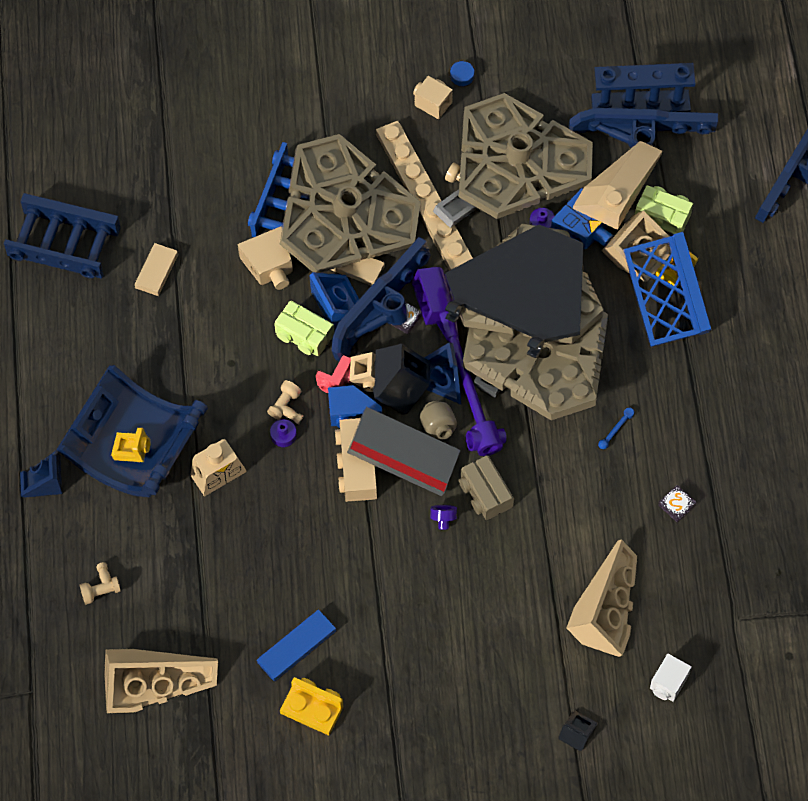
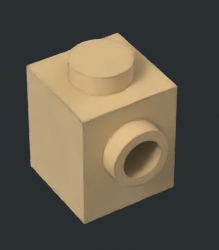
(433, 96)
(363, 371)

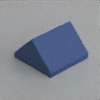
(333, 295)

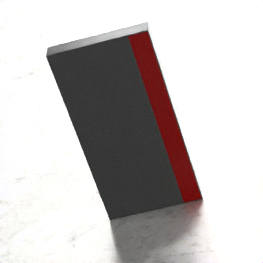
(403, 451)

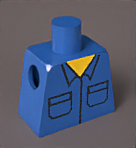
(580, 225)

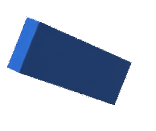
(296, 645)

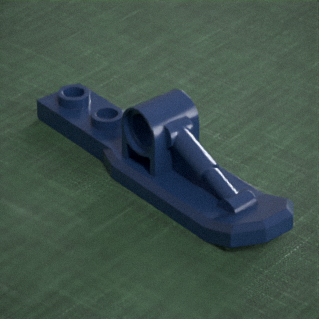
(633, 124)
(797, 167)
(381, 301)

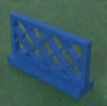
(688, 283)

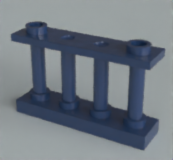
(644, 77)
(60, 213)

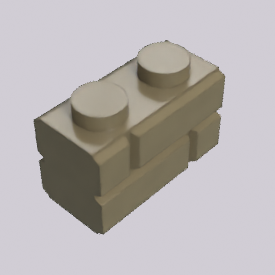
(486, 488)

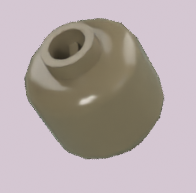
(438, 420)

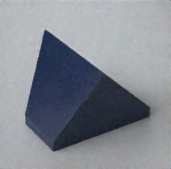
(444, 373)
(43, 478)

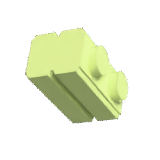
(665, 209)
(304, 329)

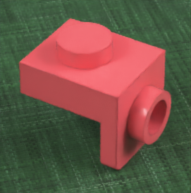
(339, 378)

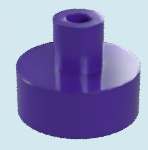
(541, 216)
(283, 433)
(443, 515)

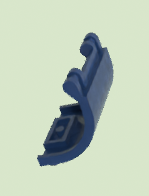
(123, 407)

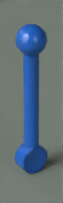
(628, 414)

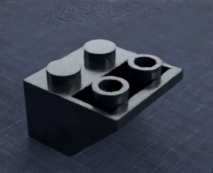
(400, 377)

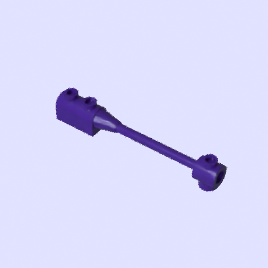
(433, 296)

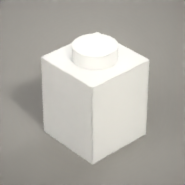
(670, 678)

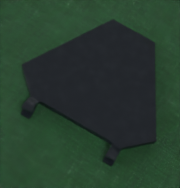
(524, 284)

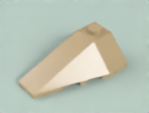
(616, 188)
(603, 609)
(147, 677)

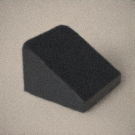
(577, 730)

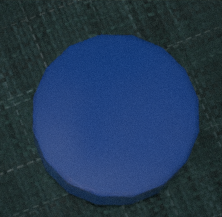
(462, 73)

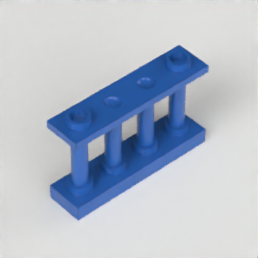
(257, 218)

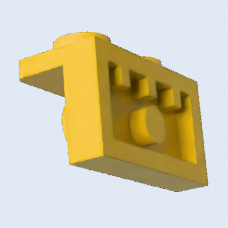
(312, 705)

